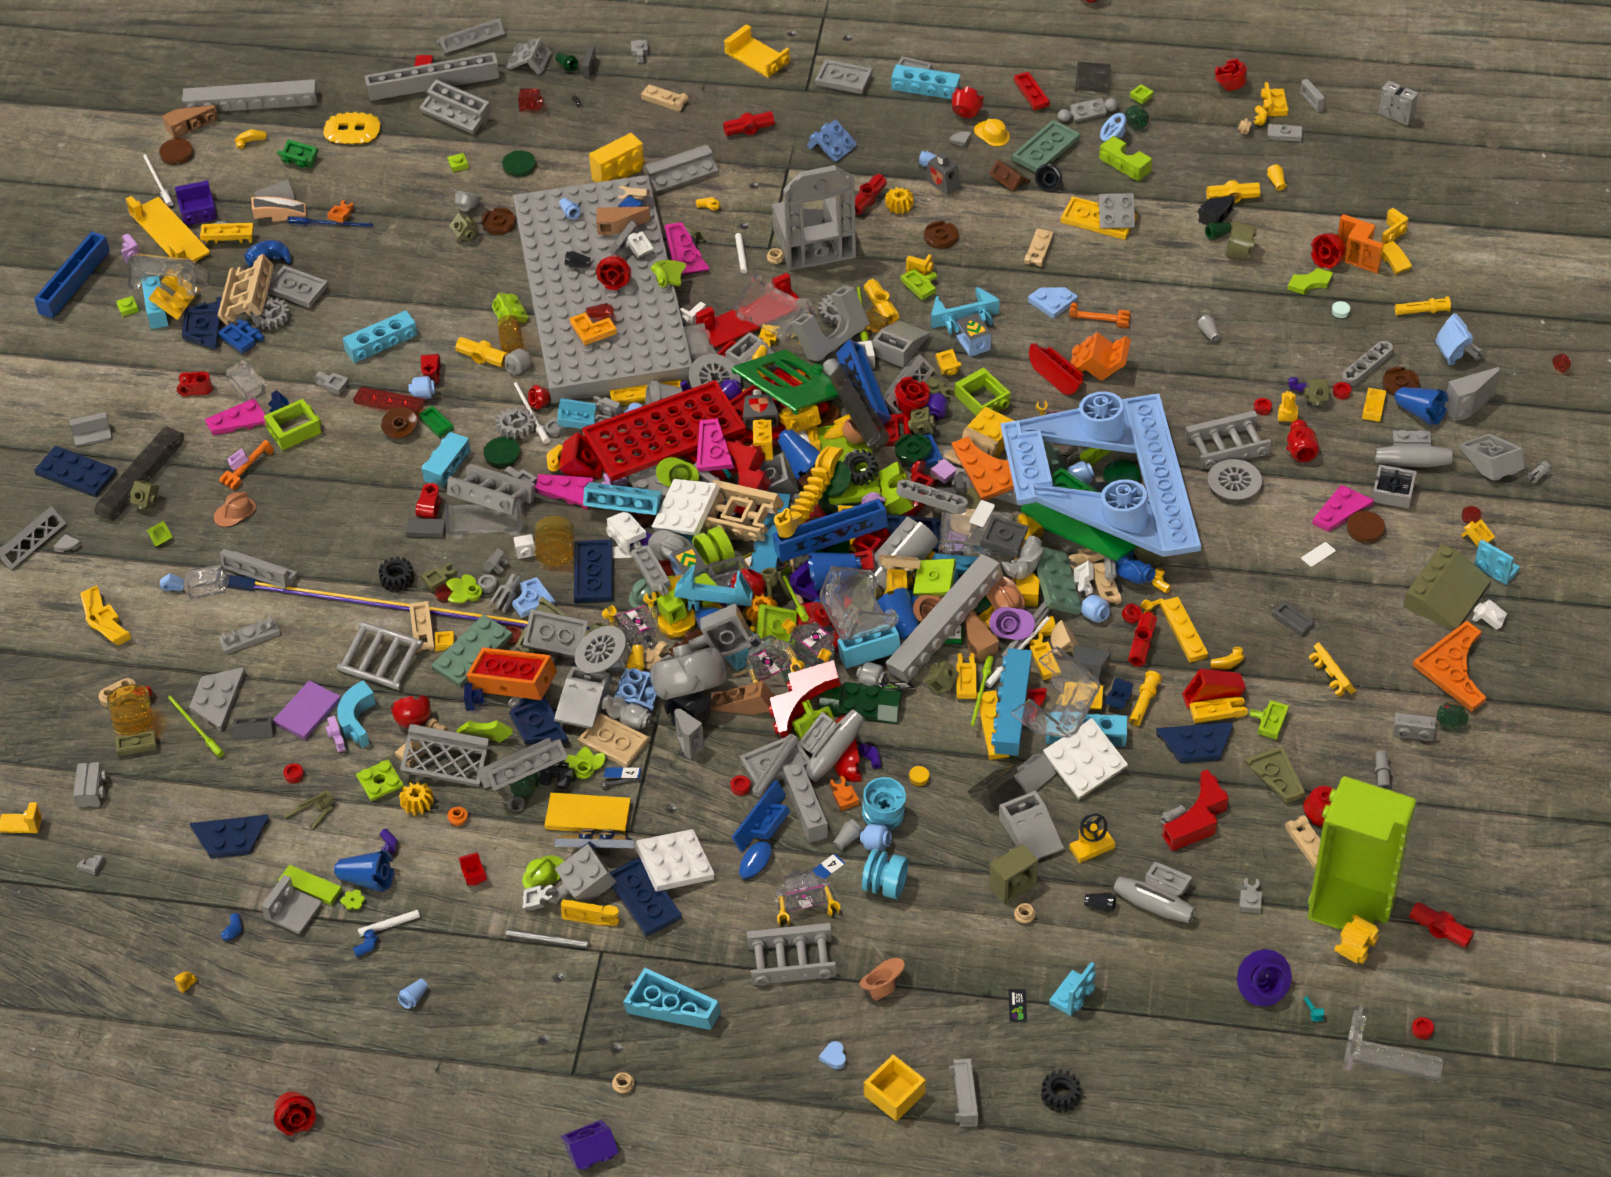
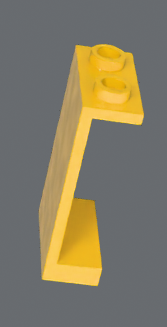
(754, 53)

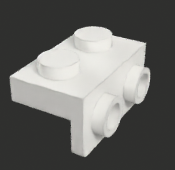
(624, 530)

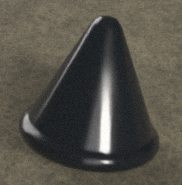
(1048, 177)

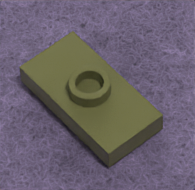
(136, 743)

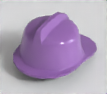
(1012, 623)

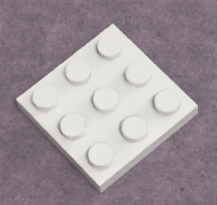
(686, 507)
(1085, 759)
(674, 860)

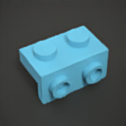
(575, 413)

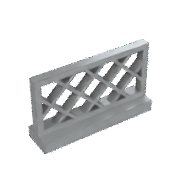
(451, 741)

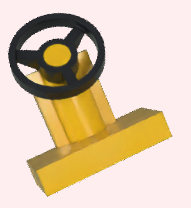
(1091, 840)

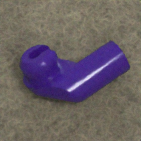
(1295, 385)
(390, 841)

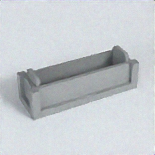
(965, 1093)

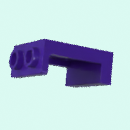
(195, 203)
(803, 584)

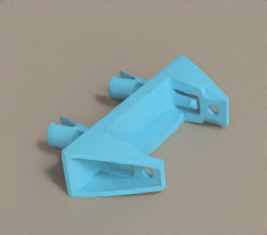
(985, 307)
(694, 592)

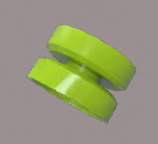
(713, 546)

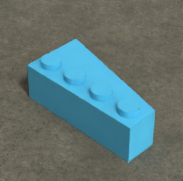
(670, 1001)

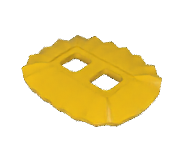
(351, 135)

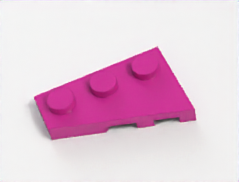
(683, 249)
(243, 415)
(712, 447)
(563, 487)
(1340, 507)

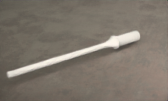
(164, 194)
(539, 428)
(997, 674)

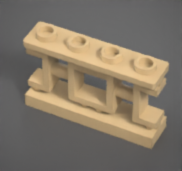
(255, 281)
(747, 498)

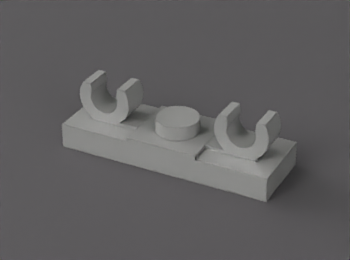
(249, 635)

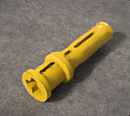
(1432, 306)
(1147, 691)

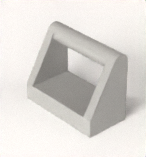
(689, 733)

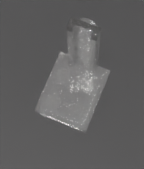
(1386, 1056)

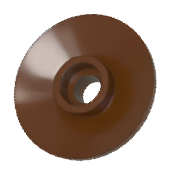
(397, 417)

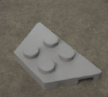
(216, 696)

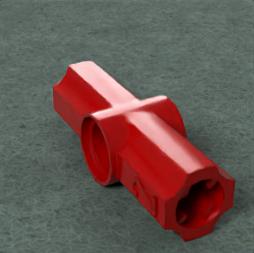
(748, 123)
(868, 192)
(1142, 639)
(1441, 924)

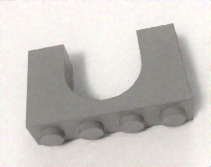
(851, 321)

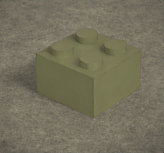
(1013, 873)

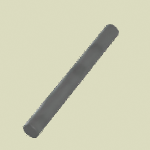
(547, 938)

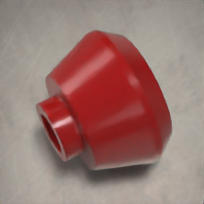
(538, 397)

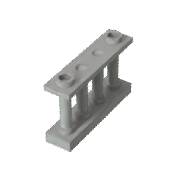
(1227, 426)
(491, 489)
(522, 764)
(790, 936)

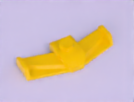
(103, 618)

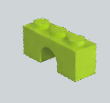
(1134, 166)
(888, 483)
(674, 608)

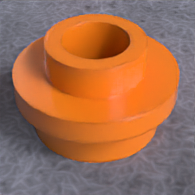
(457, 820)

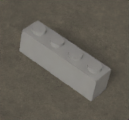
(805, 802)

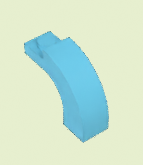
(350, 707)

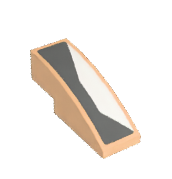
(277, 208)

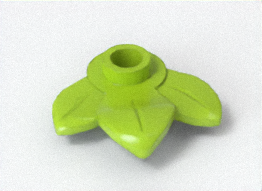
(464, 589)
(585, 761)

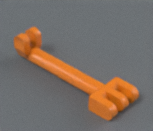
(1122, 318)
(232, 479)

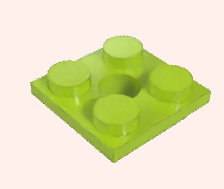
(381, 771)

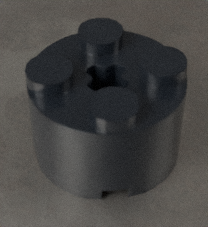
(692, 704)

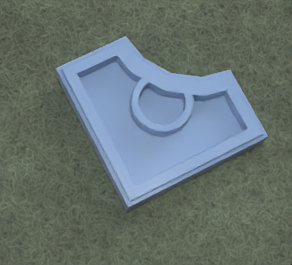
(531, 594)

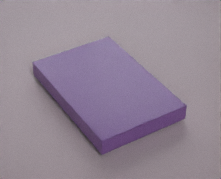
(306, 710)

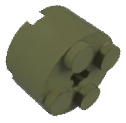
(1241, 241)

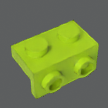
(509, 305)

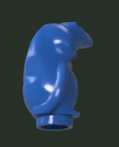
(270, 248)
(1134, 570)

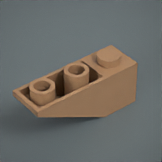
(188, 119)
(615, 219)
(979, 638)
(744, 699)

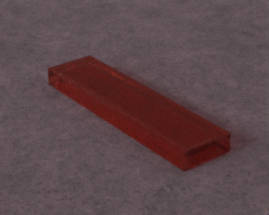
(388, 400)

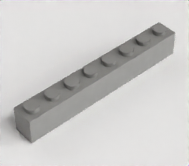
(421, 77)
(252, 95)
(944, 618)

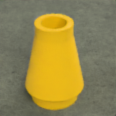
(1276, 175)
(636, 658)

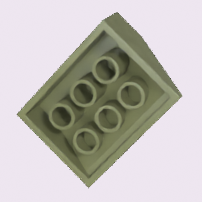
(1446, 588)

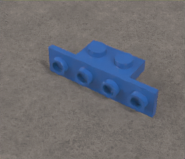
(763, 818)

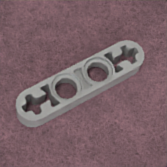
(1370, 366)
(951, 502)

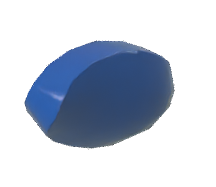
(755, 860)

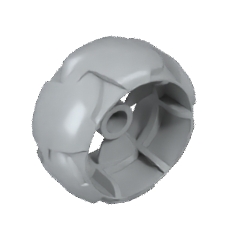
(688, 672)

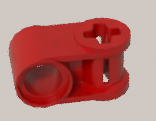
(431, 366)
(195, 382)
(428, 502)

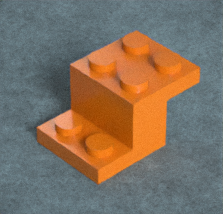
(1361, 248)
(1100, 355)

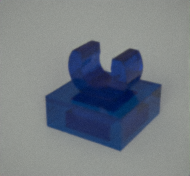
(278, 401)
(472, 696)

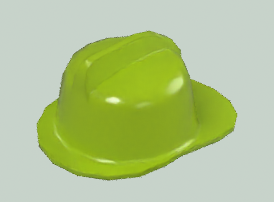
(674, 468)
(542, 872)

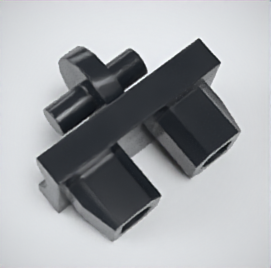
(558, 771)

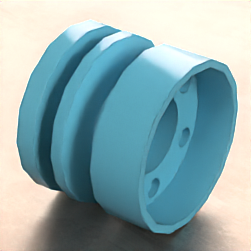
(884, 803)
(889, 874)

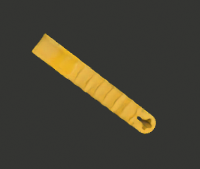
(788, 521)

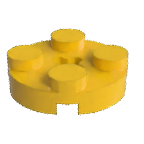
(679, 628)

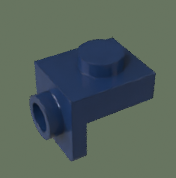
(1120, 694)

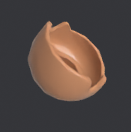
(851, 432)

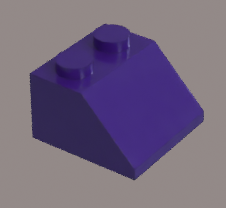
(590, 1144)

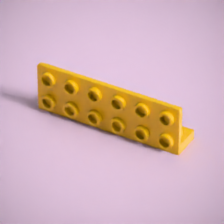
(167, 229)

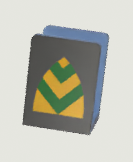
(975, 335)
(686, 557)

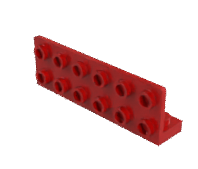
(728, 326)

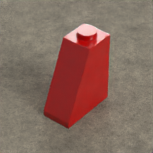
(1213, 685)

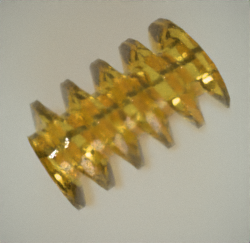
(509, 334)

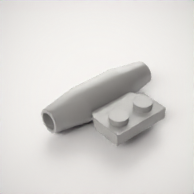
(1413, 450)
(829, 741)
(1159, 892)

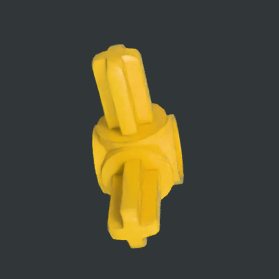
(1288, 409)

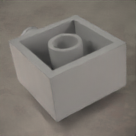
(724, 631)
(583, 876)

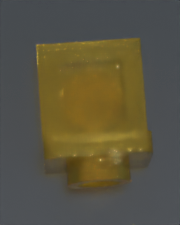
(876, 321)

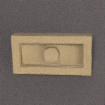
(905, 562)

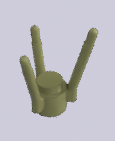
(771, 577)
(321, 801)

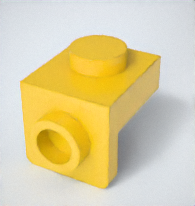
(948, 363)

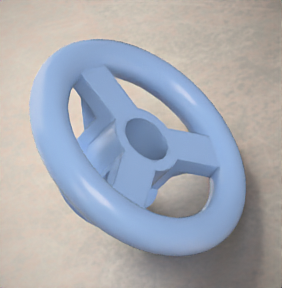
(1114, 129)

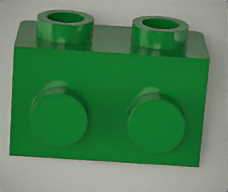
(298, 153)

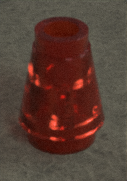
(600, 311)

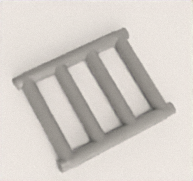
(380, 633)

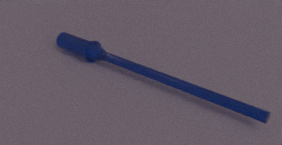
(304, 220)

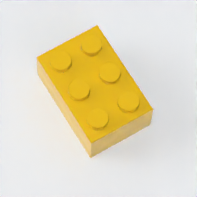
(617, 159)

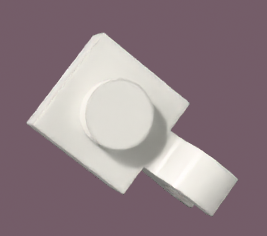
(1082, 576)

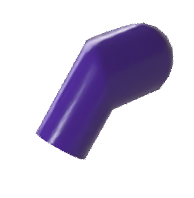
(871, 753)

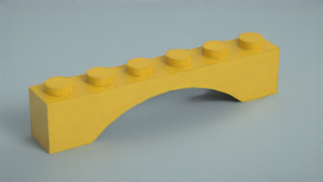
(1030, 585)

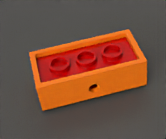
(512, 673)

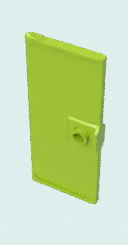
(855, 492)

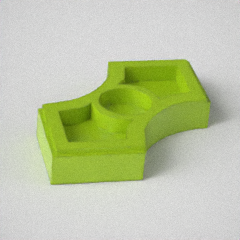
(1317, 279)
(493, 731)

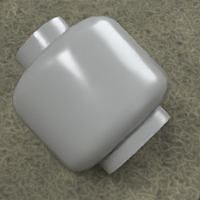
(517, 361)
(871, 674)

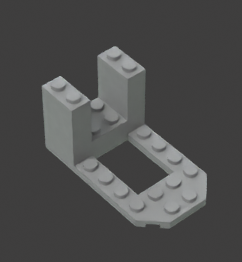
(822, 242)

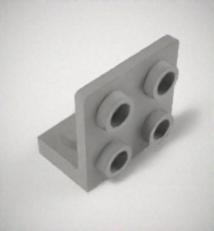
(533, 52)
(1116, 210)
(289, 907)

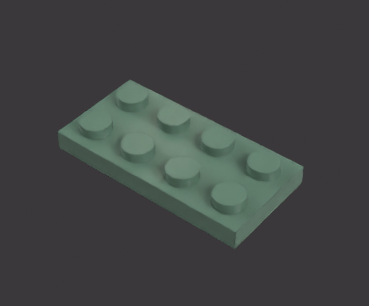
(1046, 145)
(1058, 582)
(462, 653)

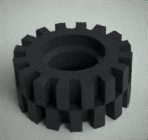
(871, 469)
(398, 582)
(1056, 1101)

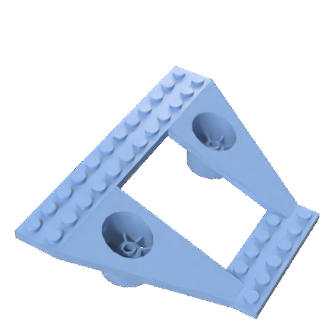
(1122, 509)

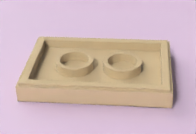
(615, 740)

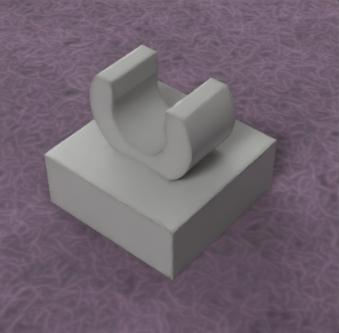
(494, 561)

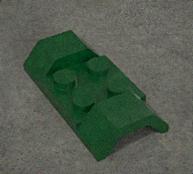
(869, 701)

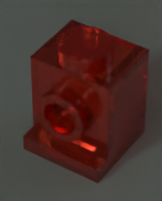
(530, 99)

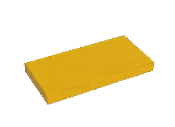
(1085, 215)
(579, 812)

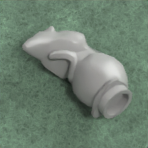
(1027, 560)
(630, 715)

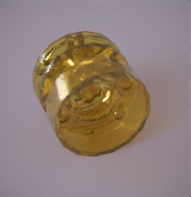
(554, 541)
(130, 709)

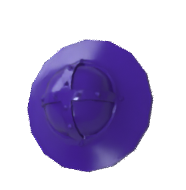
(1264, 977)

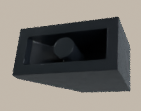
(1216, 210)

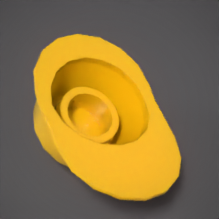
(992, 132)

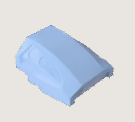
(1453, 339)
(637, 688)

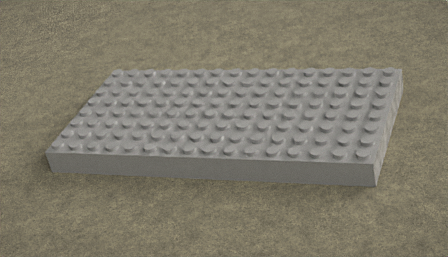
(646, 316)

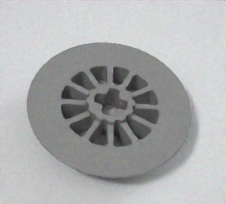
(711, 361)
(1222, 477)
(606, 638)

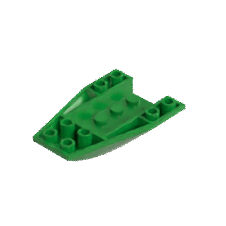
(1073, 529)

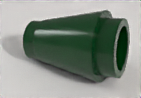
(567, 61)
(1216, 230)

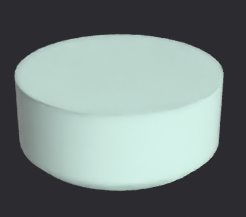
(1341, 309)

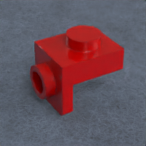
(918, 467)
(472, 869)

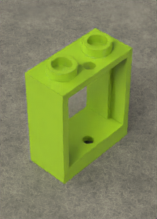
(976, 381)
(297, 434)

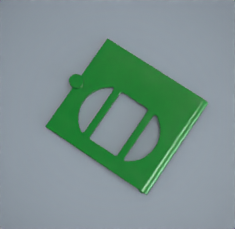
(798, 397)

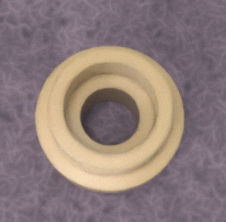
(1244, 126)
(775, 256)
(1024, 908)
(623, 1078)

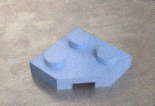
(1052, 300)

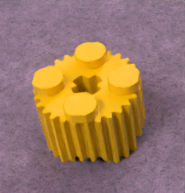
(1356, 939)

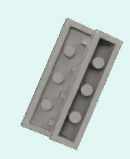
(456, 107)
(680, 169)
(907, 540)

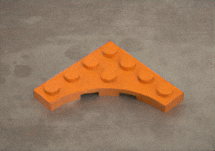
(986, 473)
(1447, 665)

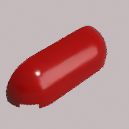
(1055, 369)
(848, 763)

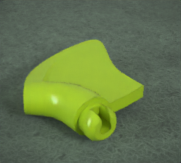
(668, 272)

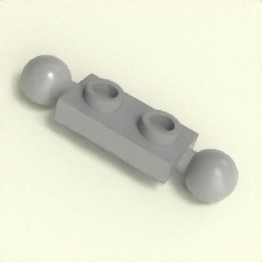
(1087, 110)

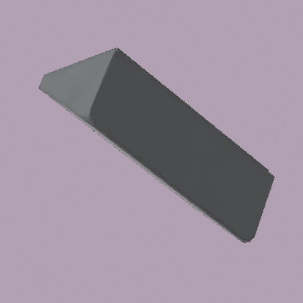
(252, 727)

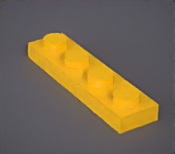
(1183, 629)
(987, 714)

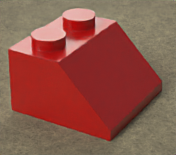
(578, 458)

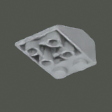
(898, 342)
(745, 349)
(582, 698)
(1030, 824)

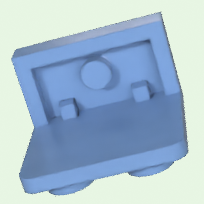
(833, 140)

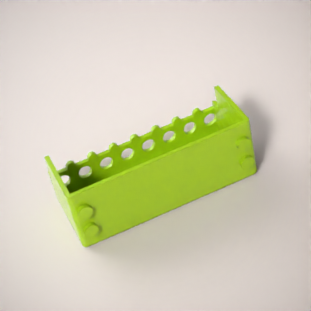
(1360, 854)

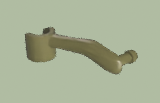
(697, 234)

